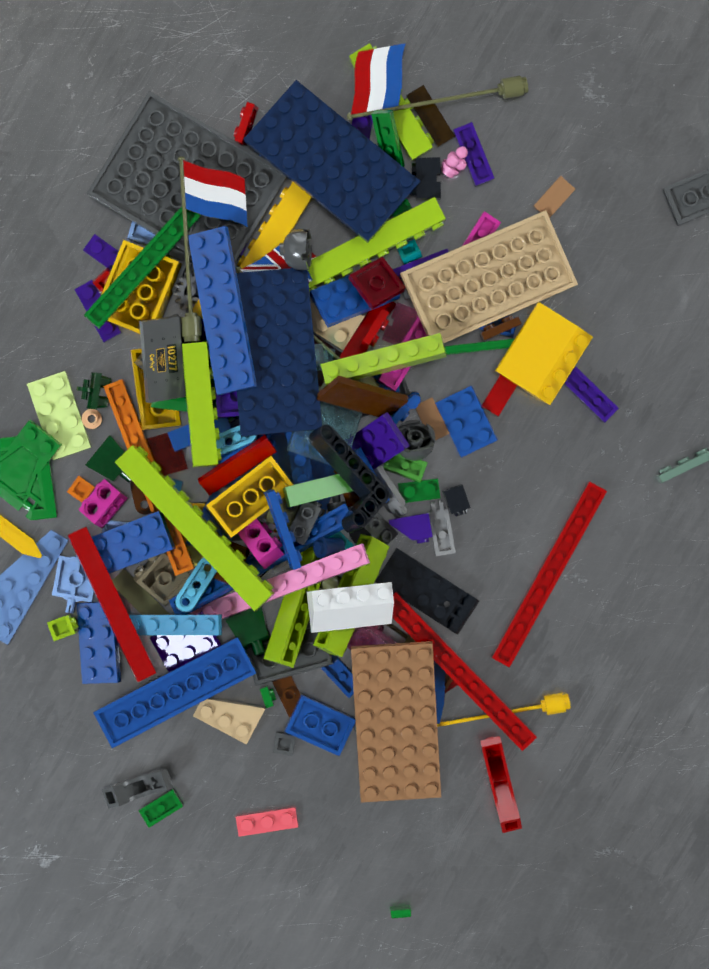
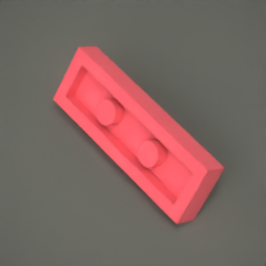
(267, 821)

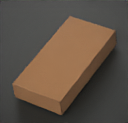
(554, 196)
(430, 414)

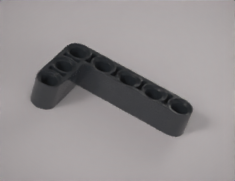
(355, 473)

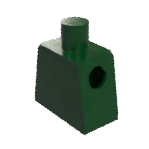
(104, 460)
(251, 629)

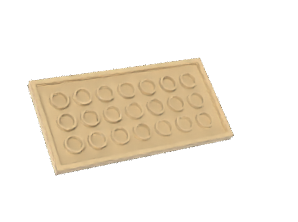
(489, 278)

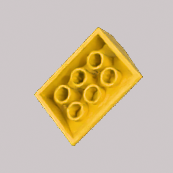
(150, 297)
(544, 353)

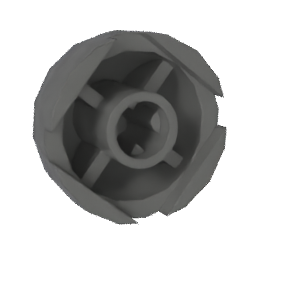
(297, 249)
(419, 437)

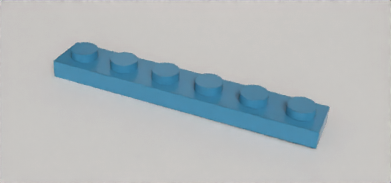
(178, 624)

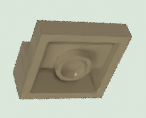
(159, 578)

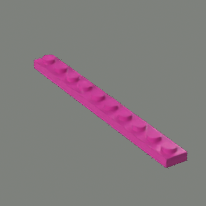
(484, 226)

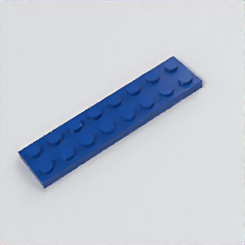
(222, 310)
(174, 692)

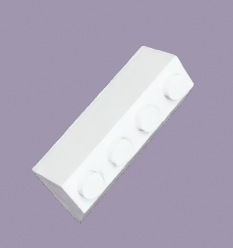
(350, 607)

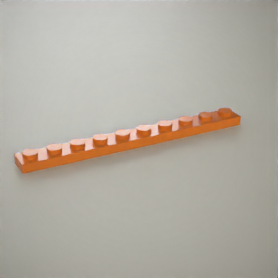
(134, 435)

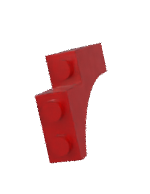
(500, 784)

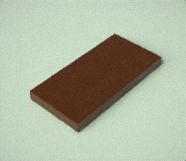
(361, 397)

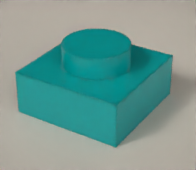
(409, 252)

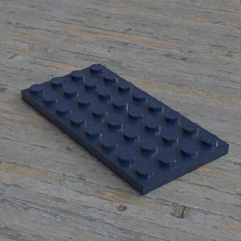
(331, 161)
(282, 354)

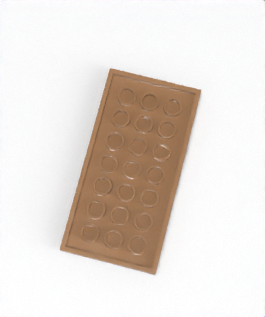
(396, 721)

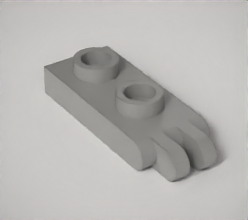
(396, 503)
(441, 530)

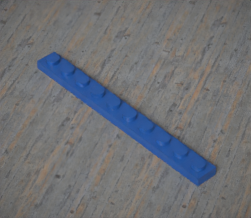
(324, 527)

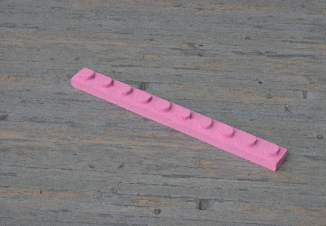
(293, 580)

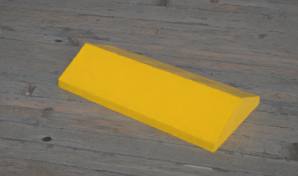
(150, 417)

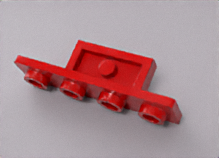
(368, 330)

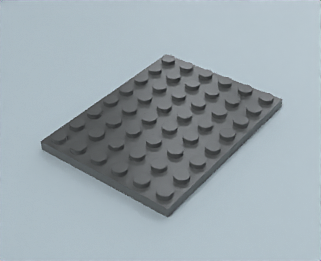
(144, 173)

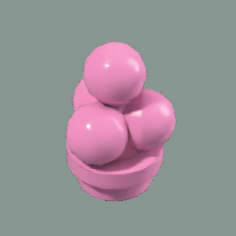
(454, 162)

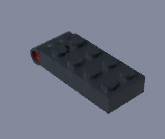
(428, 591)

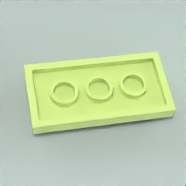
(59, 413)

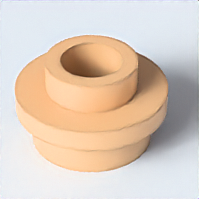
(98, 418)

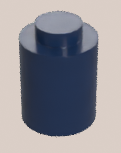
(328, 546)

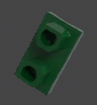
(92, 391)

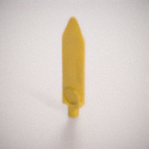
(18, 539)

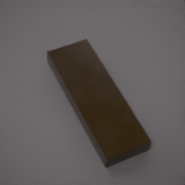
(431, 117)

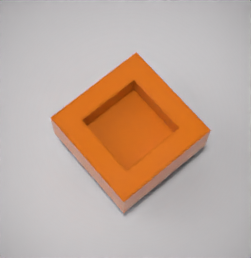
(81, 489)

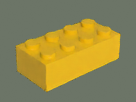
(246, 498)

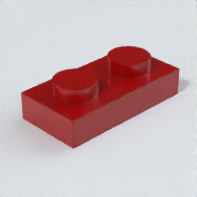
(248, 117)

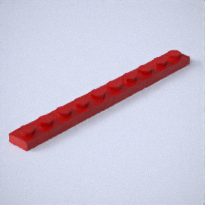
(549, 574)
(463, 674)

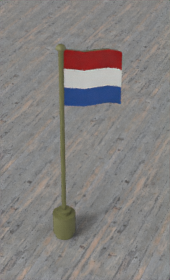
(380, 83)
(214, 196)

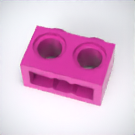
(106, 506)
(261, 543)

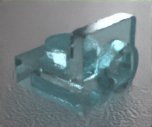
(322, 356)

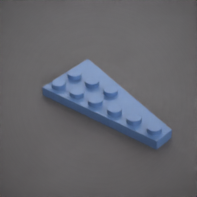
(23, 582)

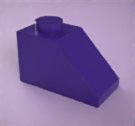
(414, 527)

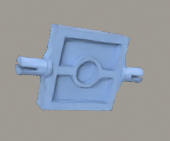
(71, 582)

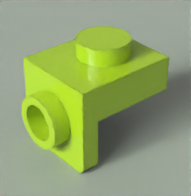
(63, 627)

